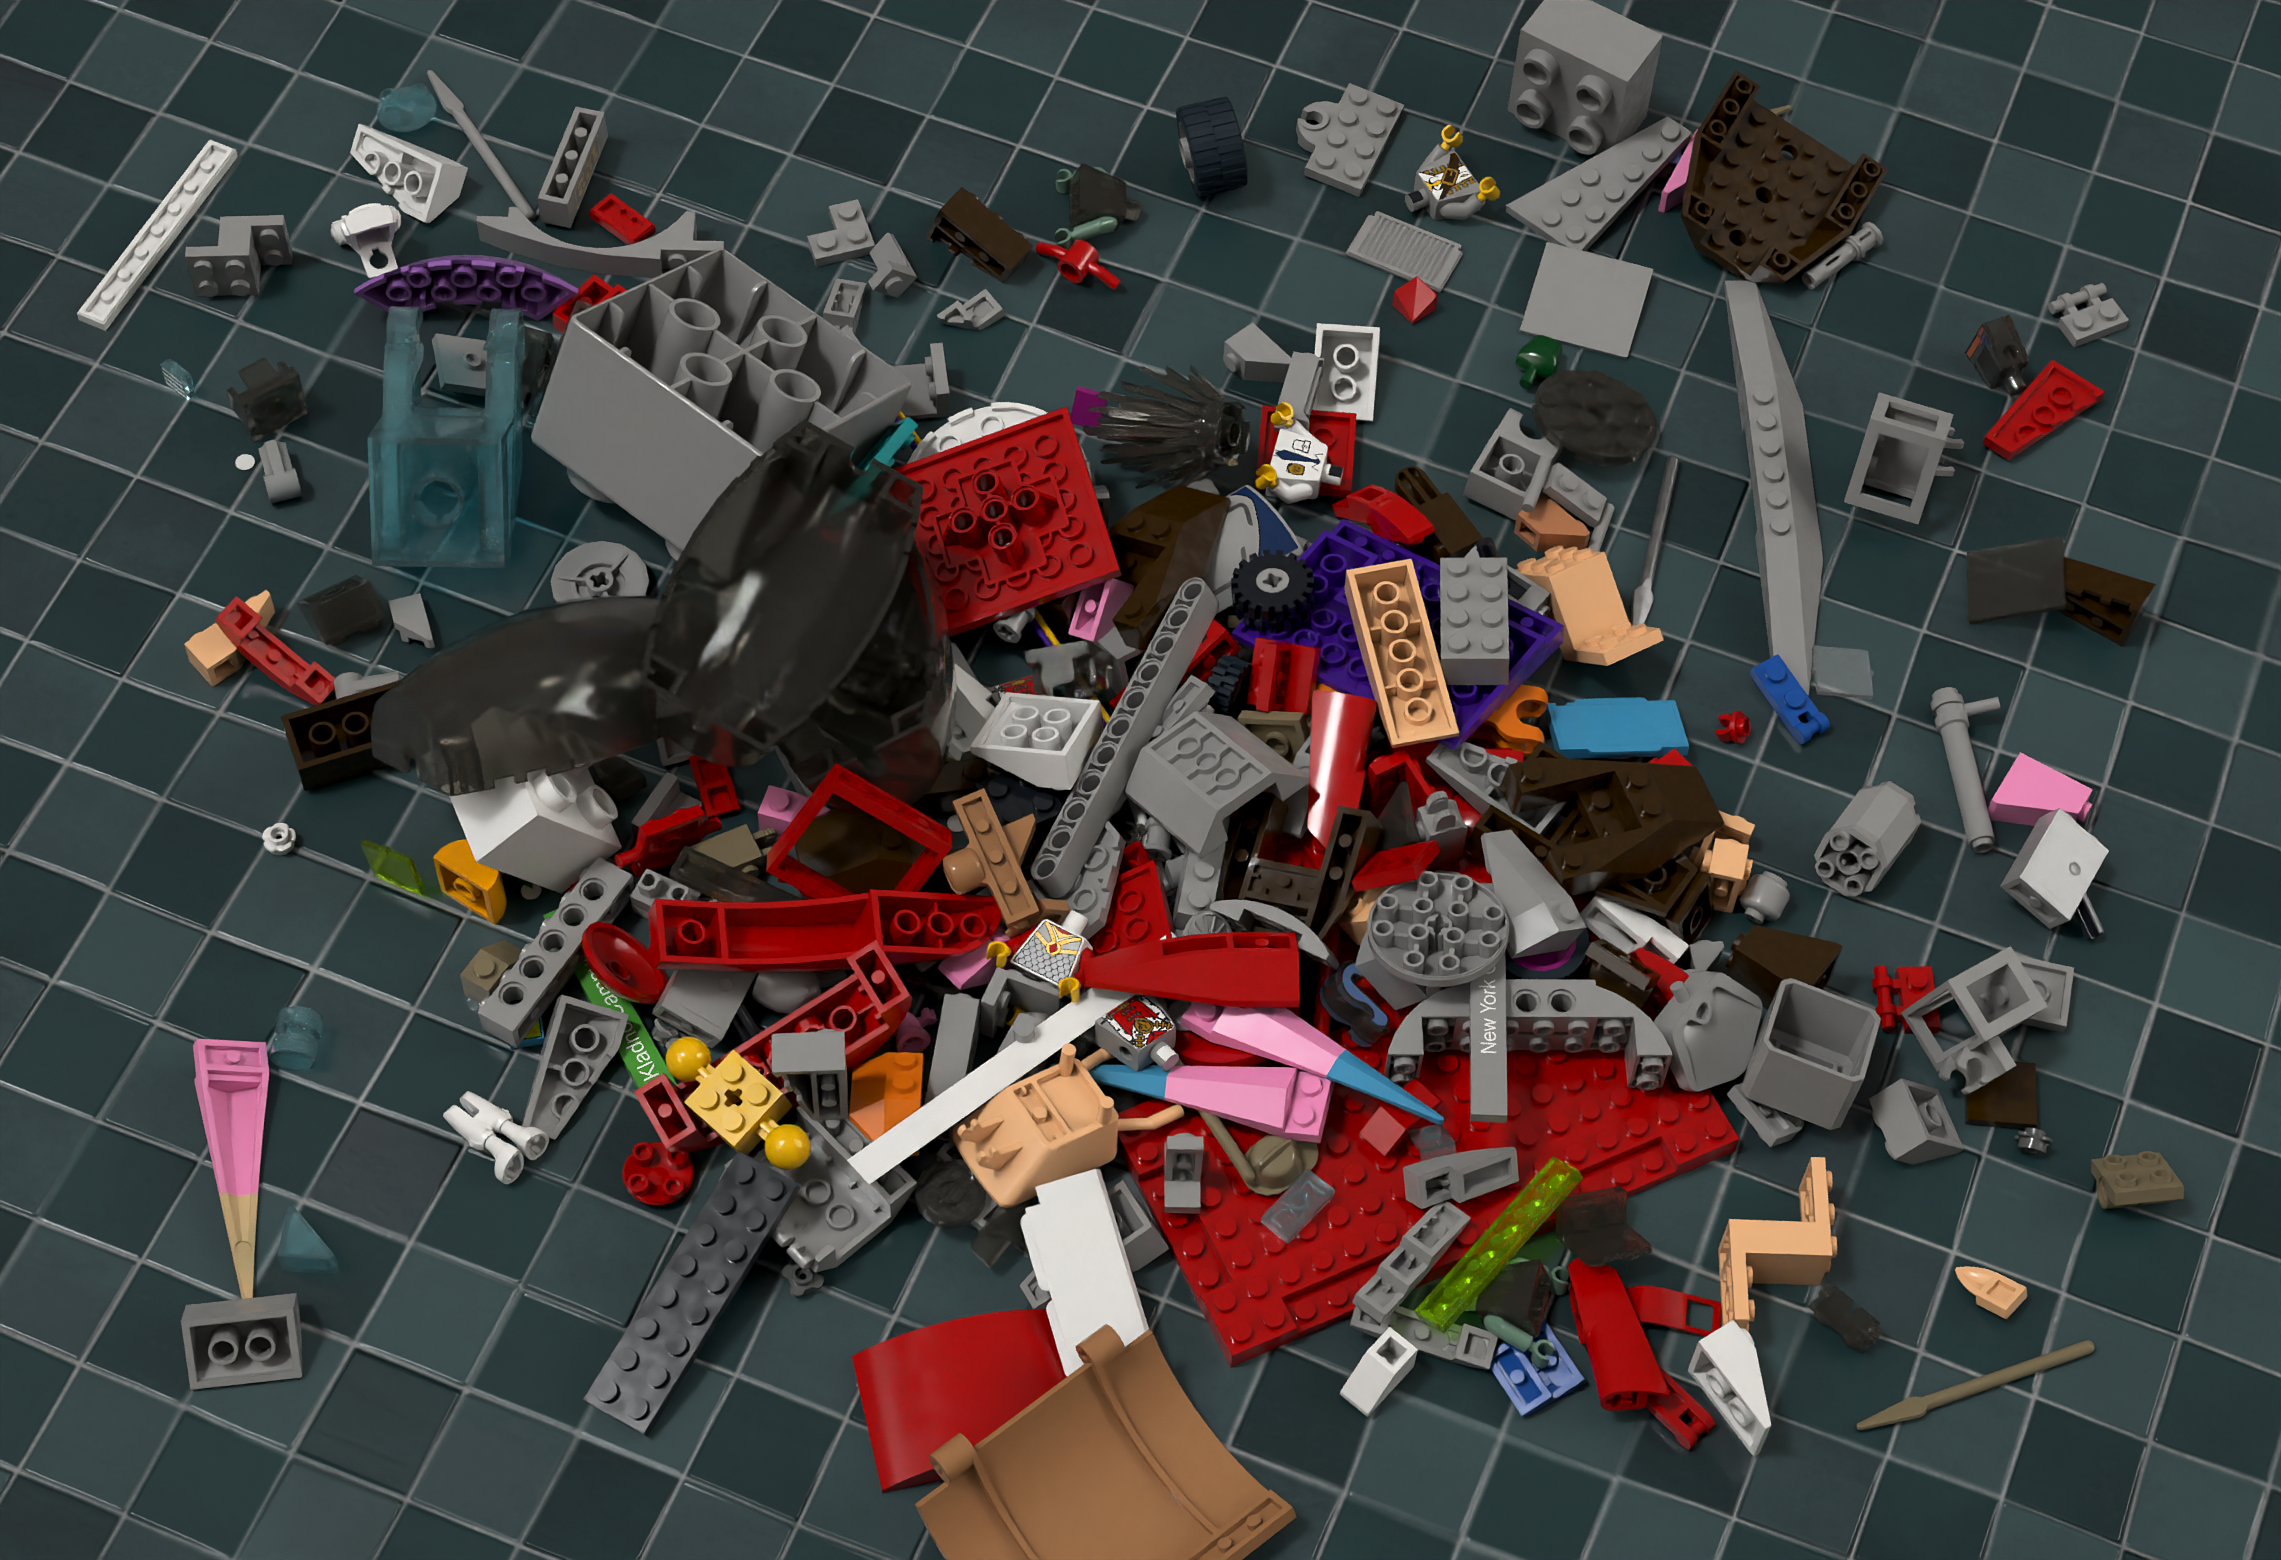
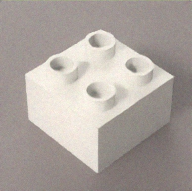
(541, 826)

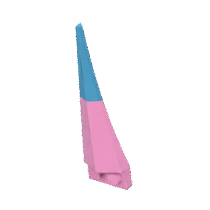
(1294, 1042)
(1260, 1097)

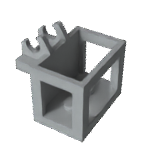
(1901, 456)
(1994, 1000)

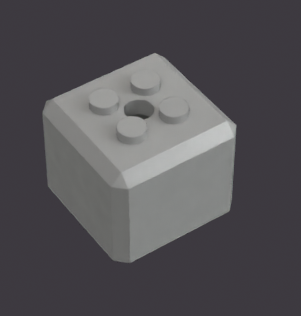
(1811, 1054)

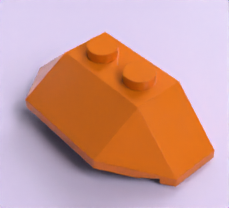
(886, 1092)

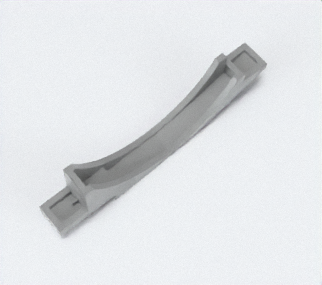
(642, 259)

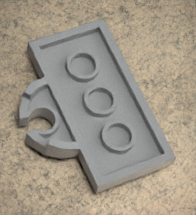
(1347, 137)

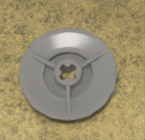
(597, 564)

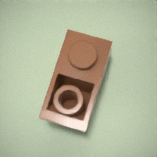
(1550, 527)

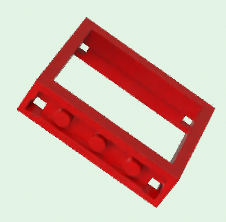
(878, 804)

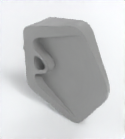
(1709, 1029)

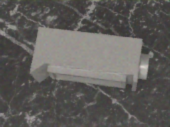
(1302, 386)

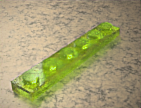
(1498, 1244)

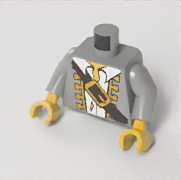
(1447, 185)

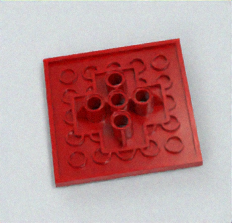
(1053, 544)

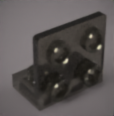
(1597, 1227)

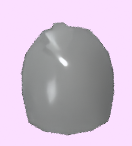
(785, 990)

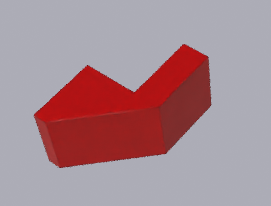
(1392, 1123)

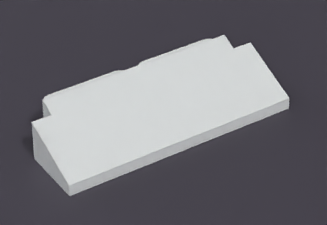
(1081, 1264)

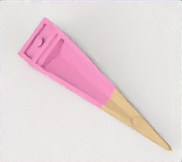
(232, 1102)

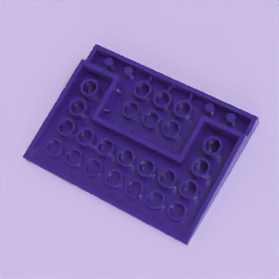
(1331, 627)

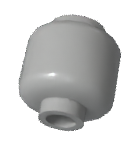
(1764, 897)

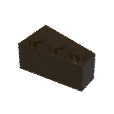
(980, 235)
(2104, 599)

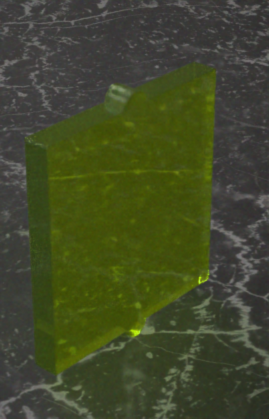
(393, 866)

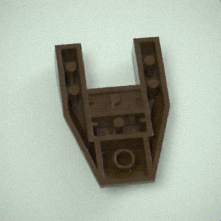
(1156, 552)
(1633, 811)
(870, 854)
(1303, 892)
(1650, 894)

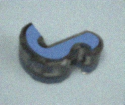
(1353, 1006)

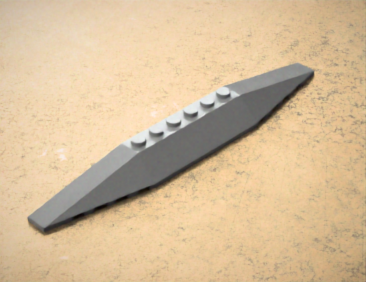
(1780, 479)

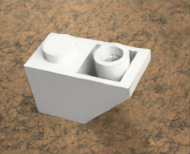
(1379, 1371)

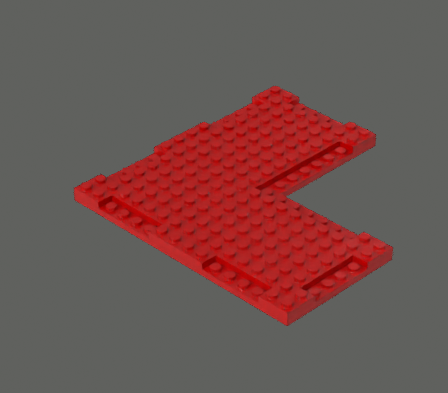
(1558, 1106)

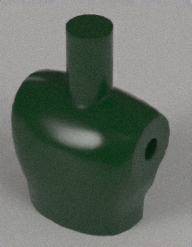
(1538, 358)

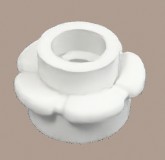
(279, 846)

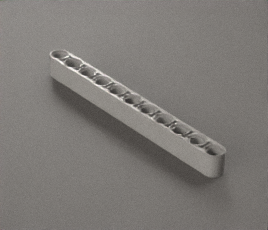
(1124, 737)

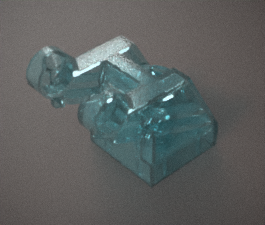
(465, 447)

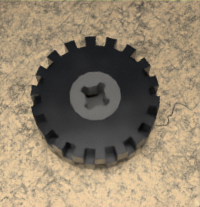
(1273, 591)

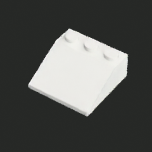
(1041, 737)

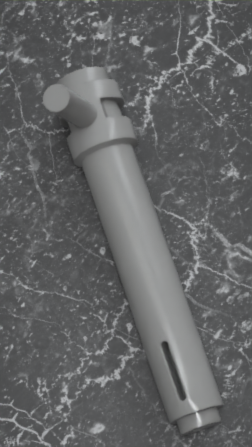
(1953, 725)

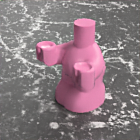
(911, 1034)

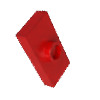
(622, 220)

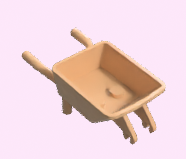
(1046, 1129)

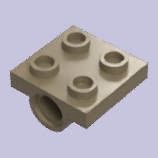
(2135, 1180)

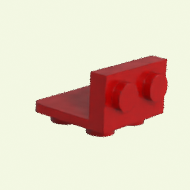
(1387, 773)

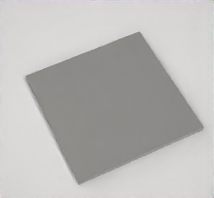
(1586, 300)

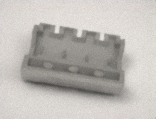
(835, 1205)

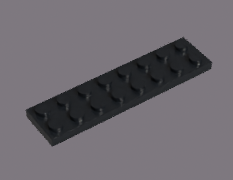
(692, 1293)

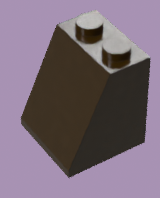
(1773, 955)

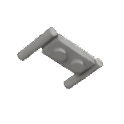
(1573, 495)

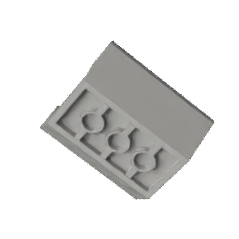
(1204, 774)

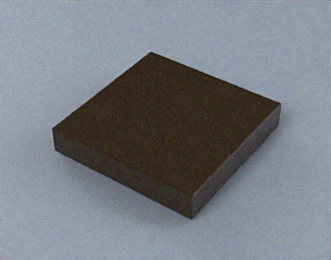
(2005, 1101)

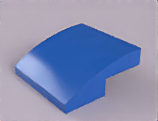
(1532, 1386)

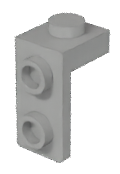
(893, 271)

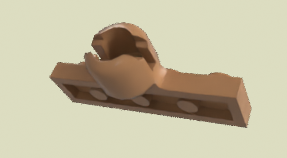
(988, 861)

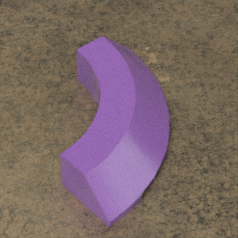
(469, 281)

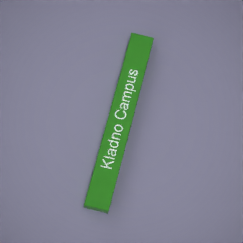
(636, 1048)

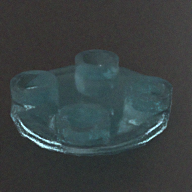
(406, 108)

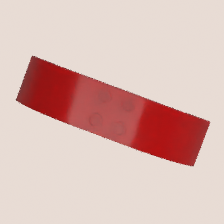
(863, 1006)

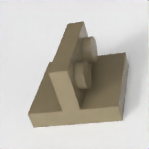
(1279, 730)

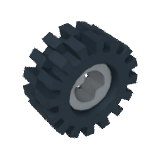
(1230, 684)

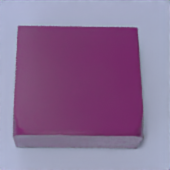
(1083, 400)

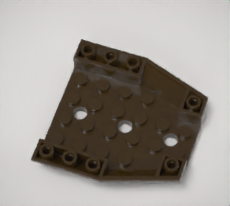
(1809, 199)

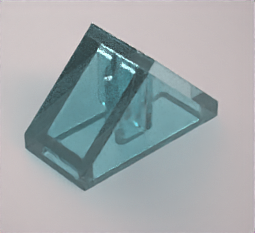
(302, 1248)

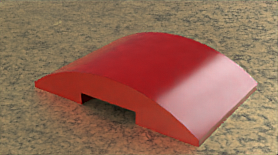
(951, 1381)

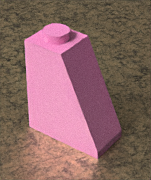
(2037, 790)

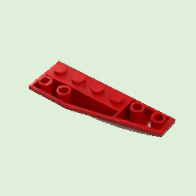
(1206, 968)

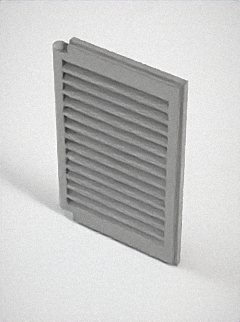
(1405, 250)

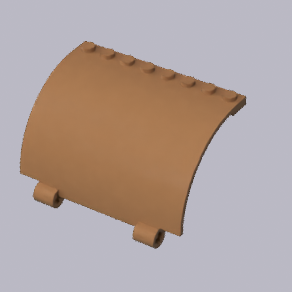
(1101, 1472)

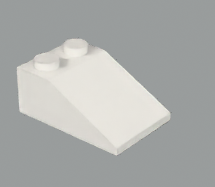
(1348, 369)
(1730, 1376)

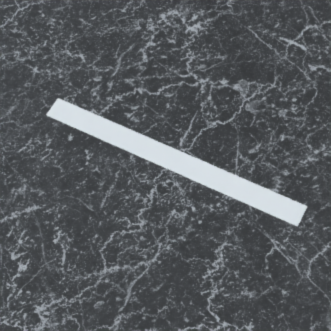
(984, 1083)

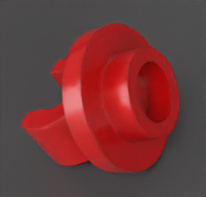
(1737, 727)

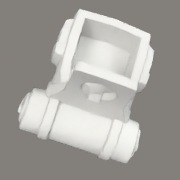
(369, 229)

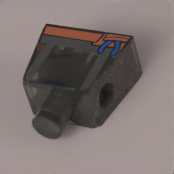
(1999, 355)

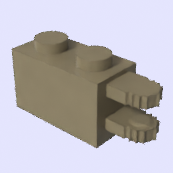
(740, 849)

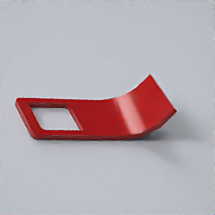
(1669, 1308)

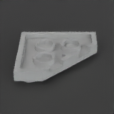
(1096, 881)

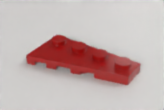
(2043, 407)

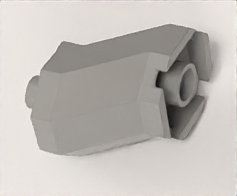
(1867, 838)

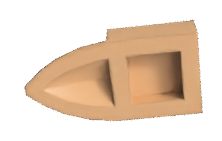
(1992, 1290)

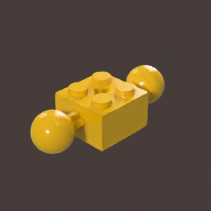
(726, 1085)

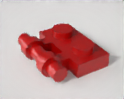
(1910, 985)

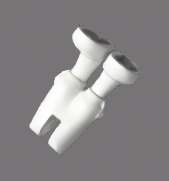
(481, 1135)

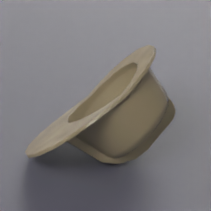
(1279, 1163)

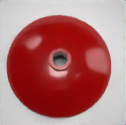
(622, 964)

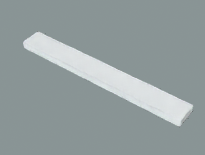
(157, 235)

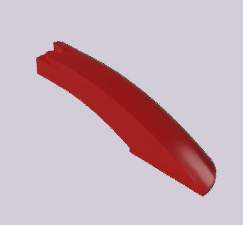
(817, 932)

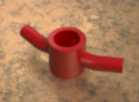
(1078, 262)

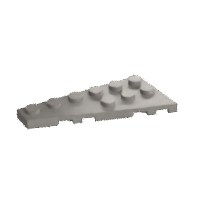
(1591, 196)

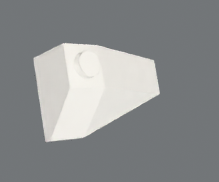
(414, 176)

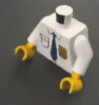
(1297, 462)

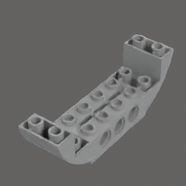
(1538, 1019)

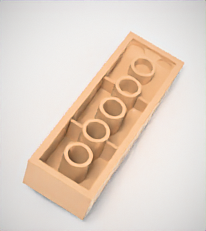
(1400, 653)

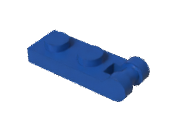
(1789, 699)

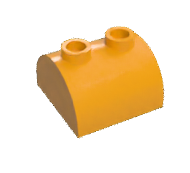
(470, 882)

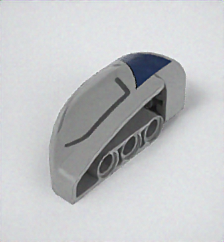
(1248, 529)

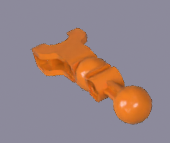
(1504, 724)

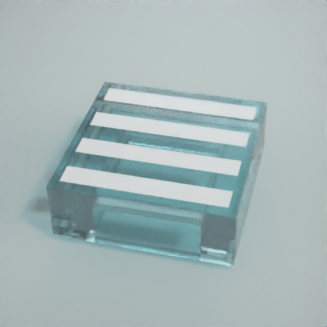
(178, 378)

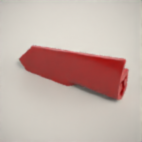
(1337, 756)
(1614, 1338)

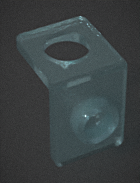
(1432, 1141)

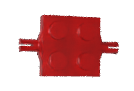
(663, 839)

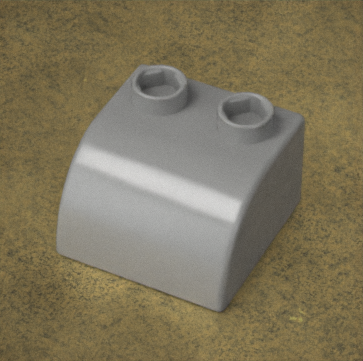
(696, 379)

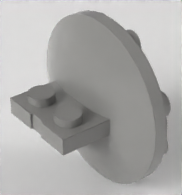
(1438, 930)

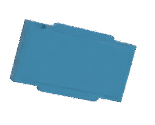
(1616, 728)

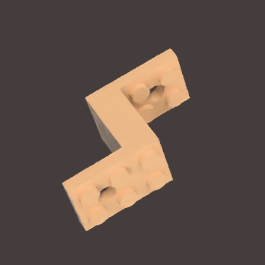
(1588, 606)
(1778, 1249)

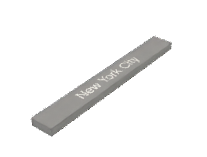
(1488, 1044)

